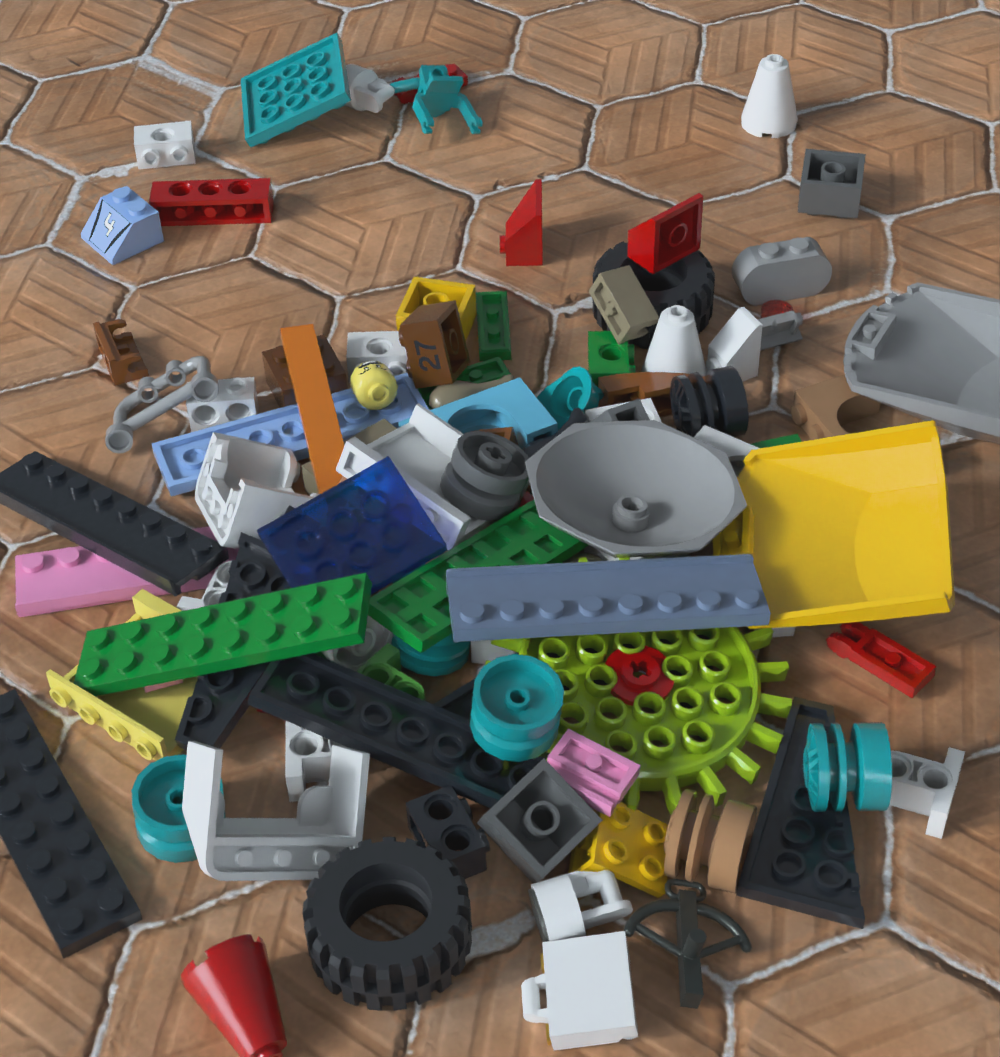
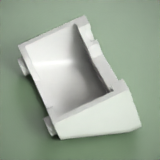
(245, 486)

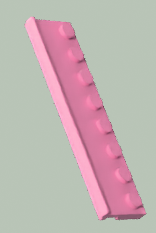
(82, 579)

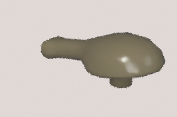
(460, 389)

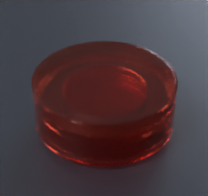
(774, 307)

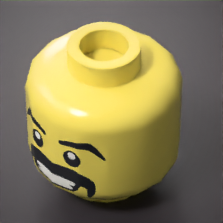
(373, 381)

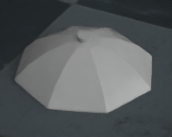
(634, 488)

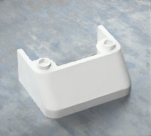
(274, 847)

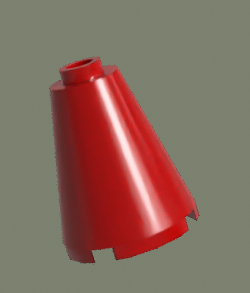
(239, 996)

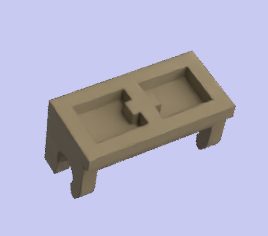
(623, 304)

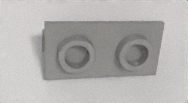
(780, 329)

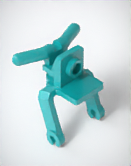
(437, 95)

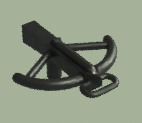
(689, 938)

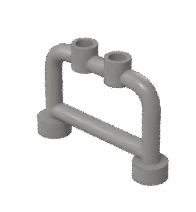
(202, 387)

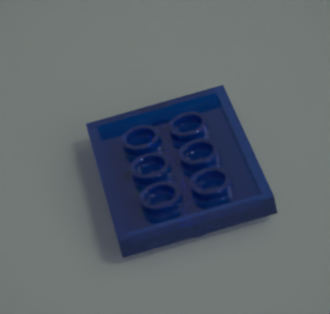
(354, 529)

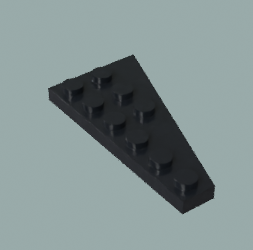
(223, 696)
(797, 854)

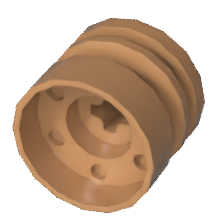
(709, 840)

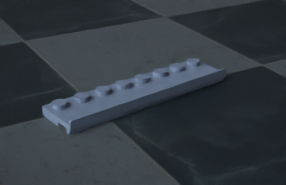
(605, 597)

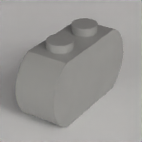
(781, 270)

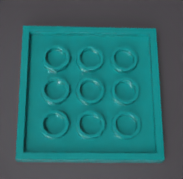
(294, 90)

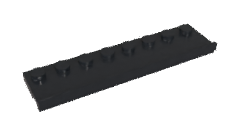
(108, 523)

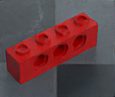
(213, 201)

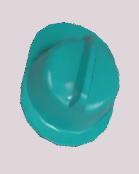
(568, 392)

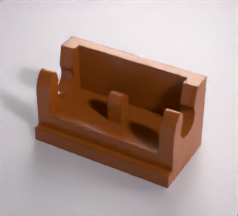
(119, 352)

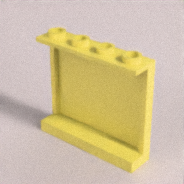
(138, 718)

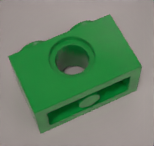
(608, 357)

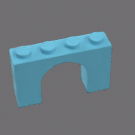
(500, 407)

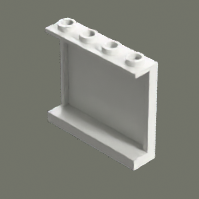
(421, 455)

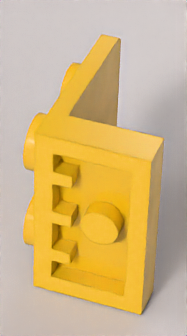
(628, 846)

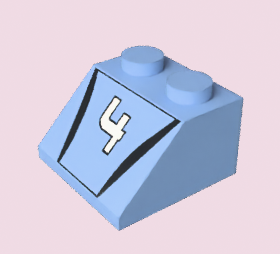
(122, 226)

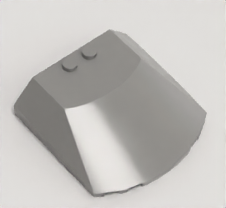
(931, 358)

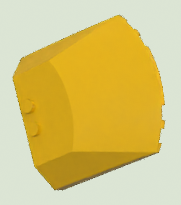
(847, 527)

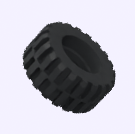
(683, 283)
(396, 969)

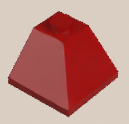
(524, 230)
(667, 235)

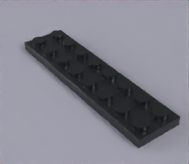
(387, 725)
(55, 841)

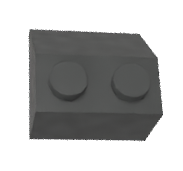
(539, 821)

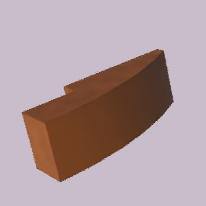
(638, 385)

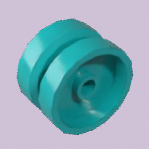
(516, 707)
(158, 810)

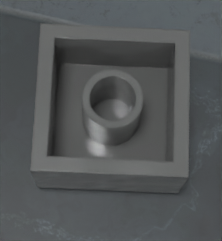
(831, 183)

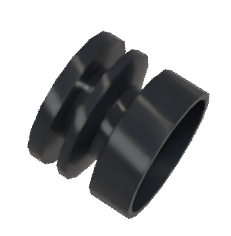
(712, 401)

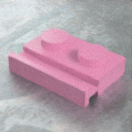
(593, 771)

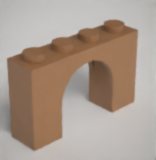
(828, 406)

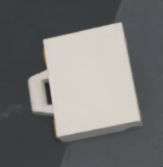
(585, 991)

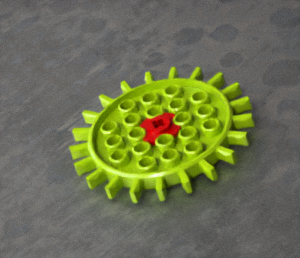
(643, 679)

